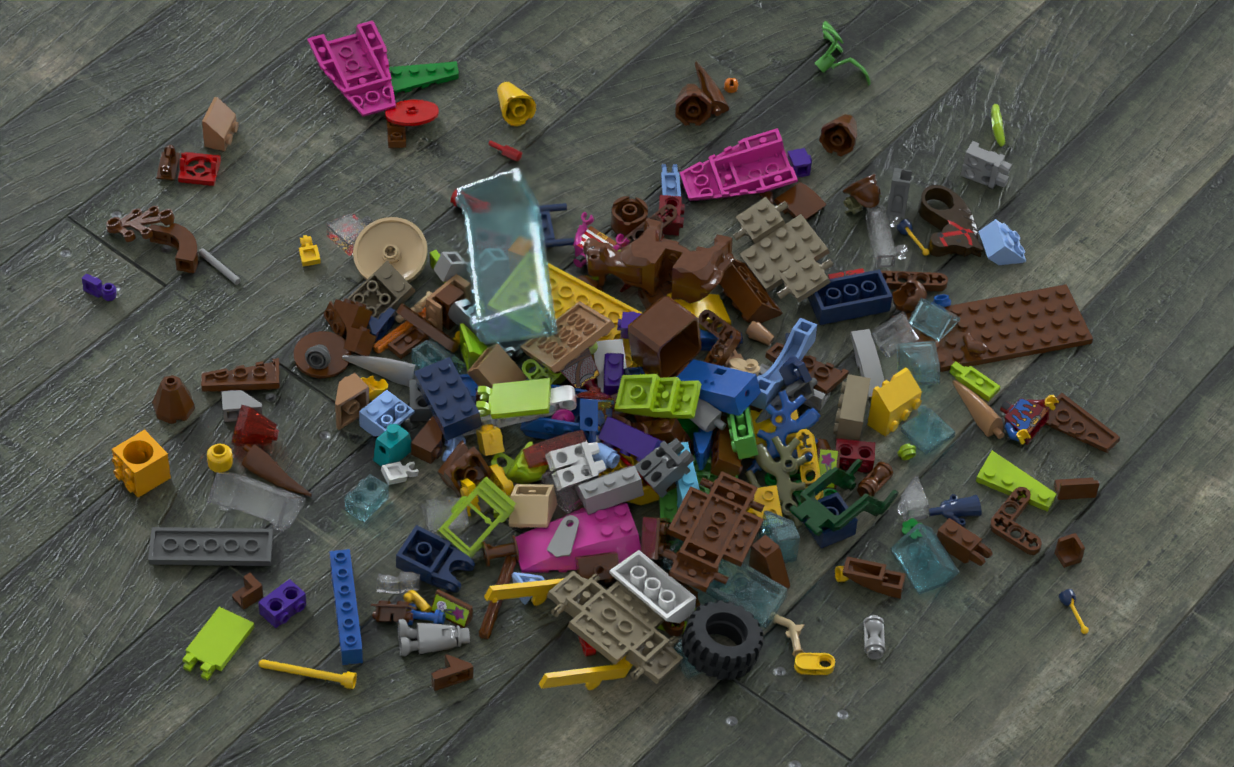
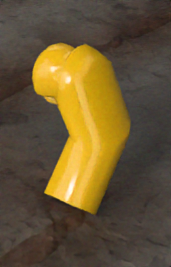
(413, 596)

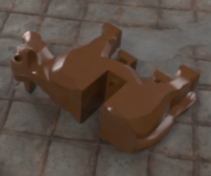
(649, 262)

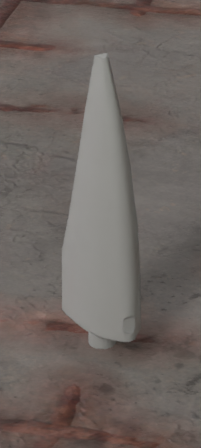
(391, 369)
(707, 417)

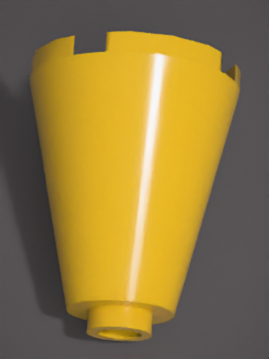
(515, 104)

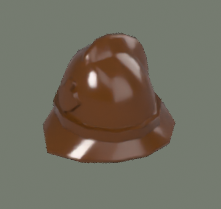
(865, 191)

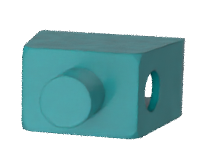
(392, 445)

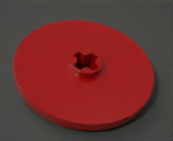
(412, 113)

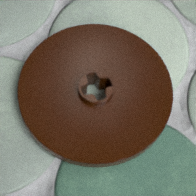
(335, 346)

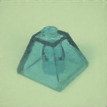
(921, 360)

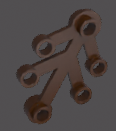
(117, 225)

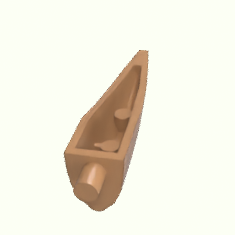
(981, 412)

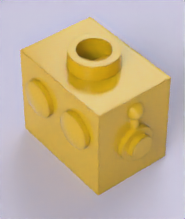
(490, 439)

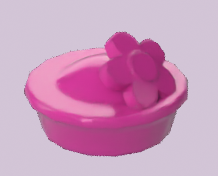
(563, 415)

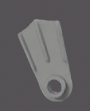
(564, 537)

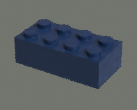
(851, 297)
(448, 398)

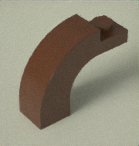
(180, 239)

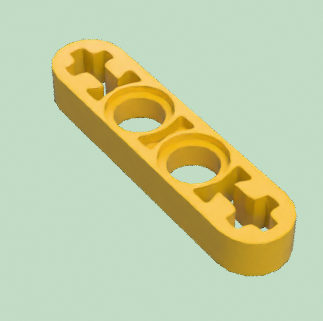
(813, 465)

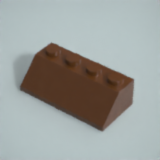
(748, 294)

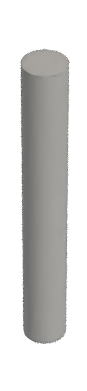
(219, 266)

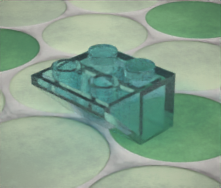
(432, 352)
(783, 533)

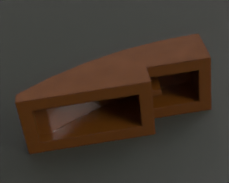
(875, 576)

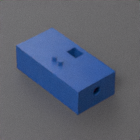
(722, 386)

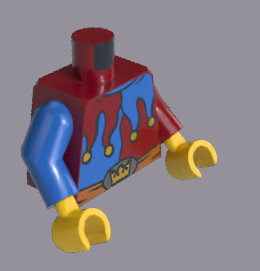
(1026, 417)

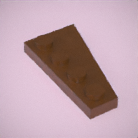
(825, 374)
(243, 378)
(1079, 424)

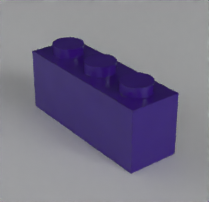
(627, 439)

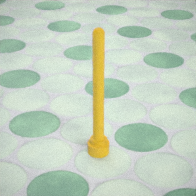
(347, 679)

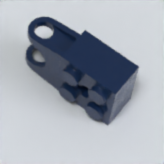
(432, 559)

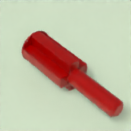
(507, 151)

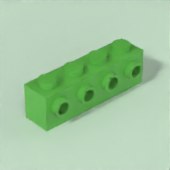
(742, 434)

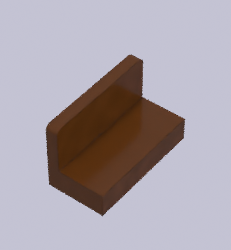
(1076, 488)

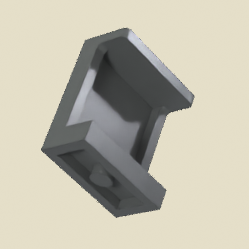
(899, 192)

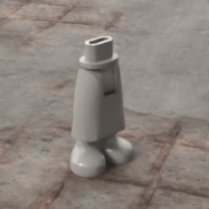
(430, 637)

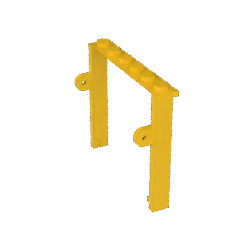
(590, 676)

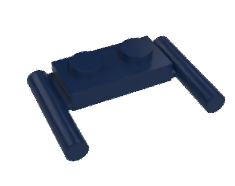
(548, 232)

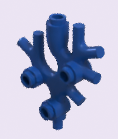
(786, 426)

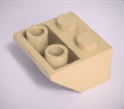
(533, 505)

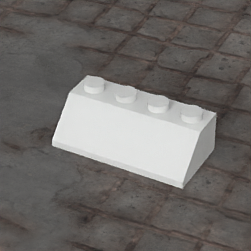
(655, 587)

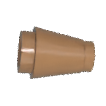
(759, 333)

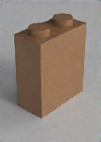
(495, 367)

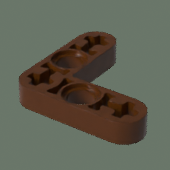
(723, 335)
(1009, 521)

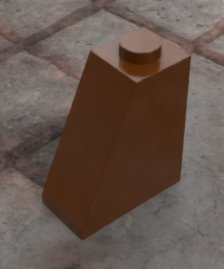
(768, 560)

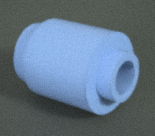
(608, 455)

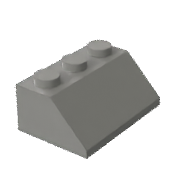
(610, 489)

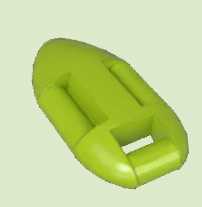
(997, 125)

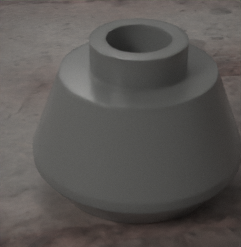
(318, 357)

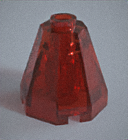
(253, 428)

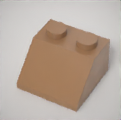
(219, 125)
(350, 399)

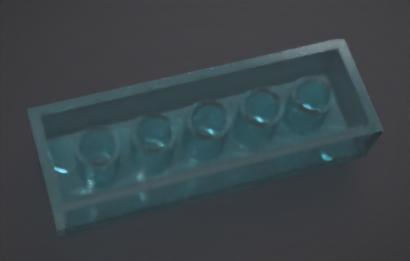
(744, 588)

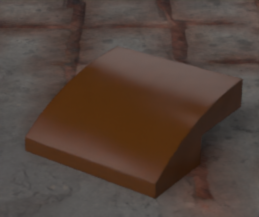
(801, 201)

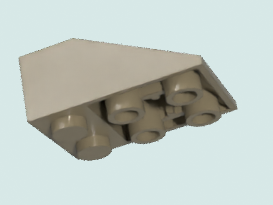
(383, 290)

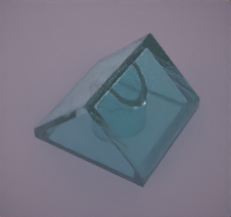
(933, 319)

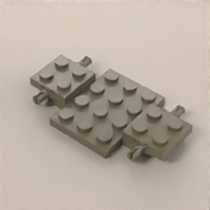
(783, 251)
(616, 625)

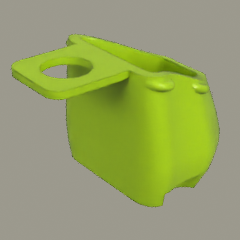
(518, 470)

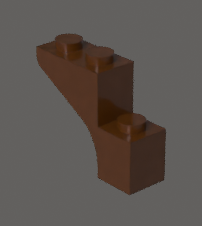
(356, 321)

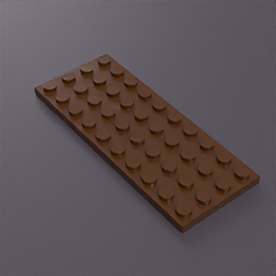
(1012, 327)

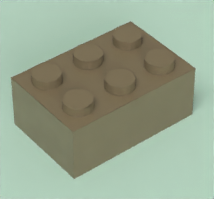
(852, 408)

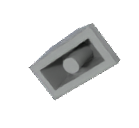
(232, 402)

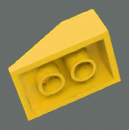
(711, 302)

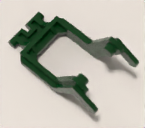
(820, 516)

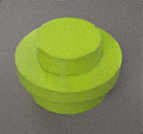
(907, 451)

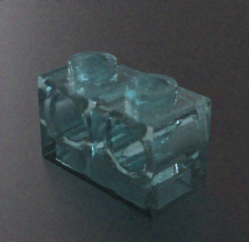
(366, 497)

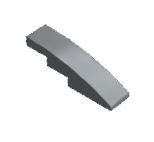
(867, 358)

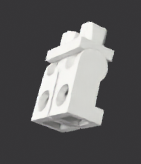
(581, 462)

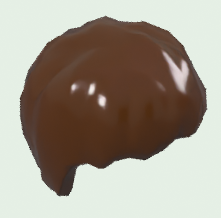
(908, 296)

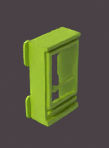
(494, 498)

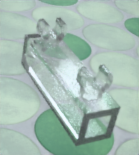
(881, 239)

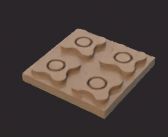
(576, 330)

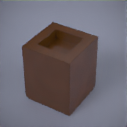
(1069, 550)
(249, 593)

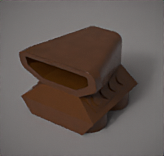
(463, 465)

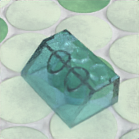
(924, 559)

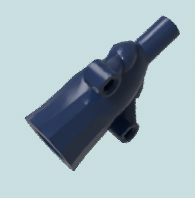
(957, 508)

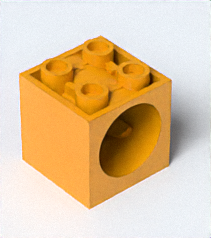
(141, 463)

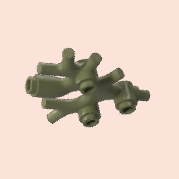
(781, 472)

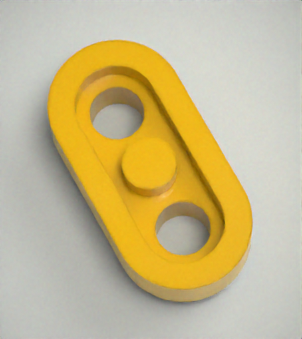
(499, 479)

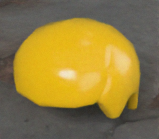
(375, 387)

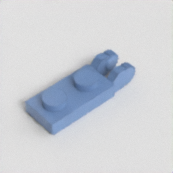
(670, 181)

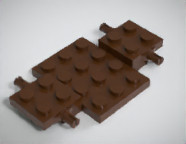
(713, 529)

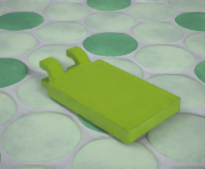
(515, 399)
(217, 642)

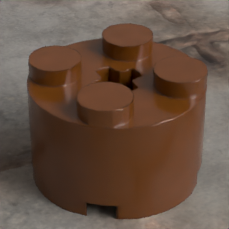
(628, 215)

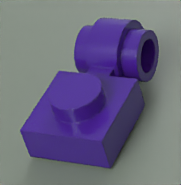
(94, 286)

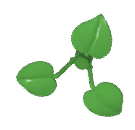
(827, 59)

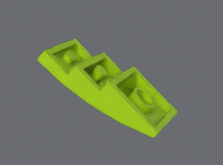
(657, 396)

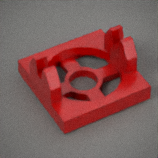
(212, 172)

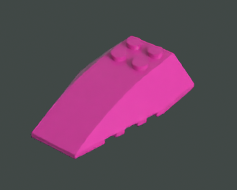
(358, 68)
(745, 169)
(597, 533)

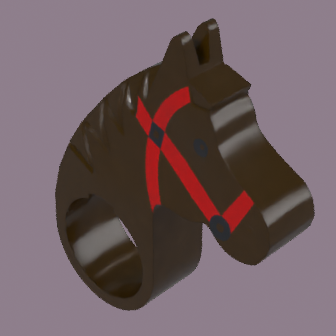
(957, 223)

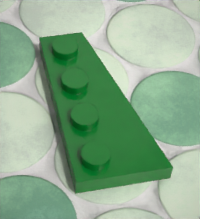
(412, 76)

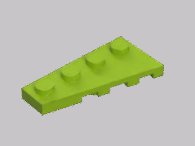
(1006, 477)

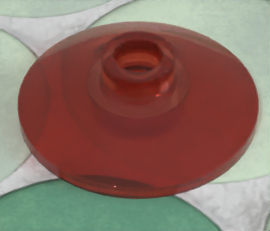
(594, 393)

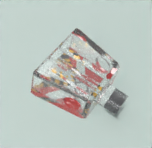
(346, 230)

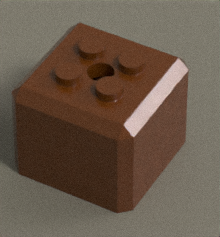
(664, 338)

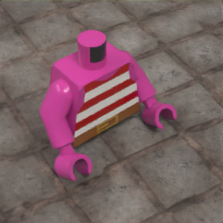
(584, 233)

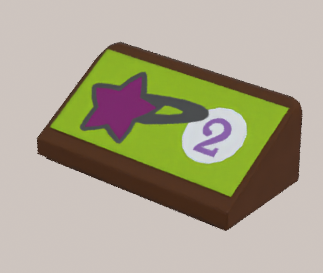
(827, 460)
(455, 609)

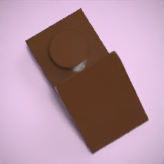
(455, 672)

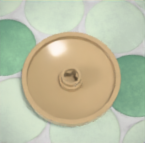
(391, 241)

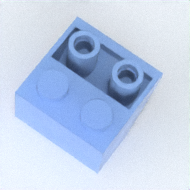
(1002, 244)
(382, 412)

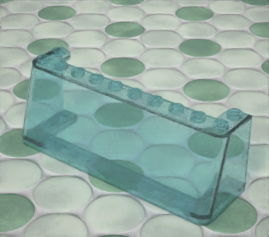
(507, 259)

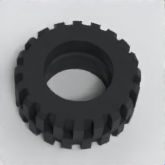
(716, 658)

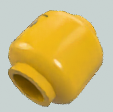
(219, 458)

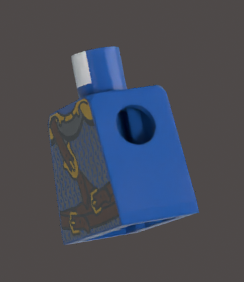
(593, 416)

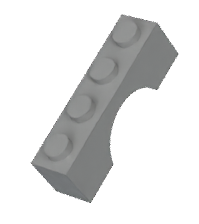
(451, 264)

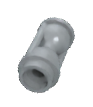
(874, 645)

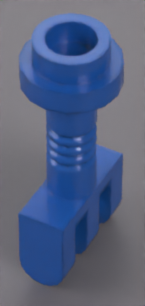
(438, 617)

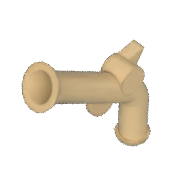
(418, 307)
(793, 632)

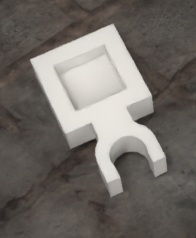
(397, 473)

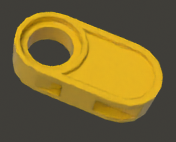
(810, 663)

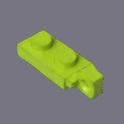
(975, 381)

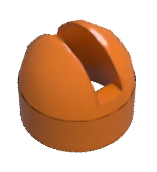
(731, 89)

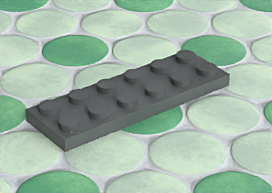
(210, 546)

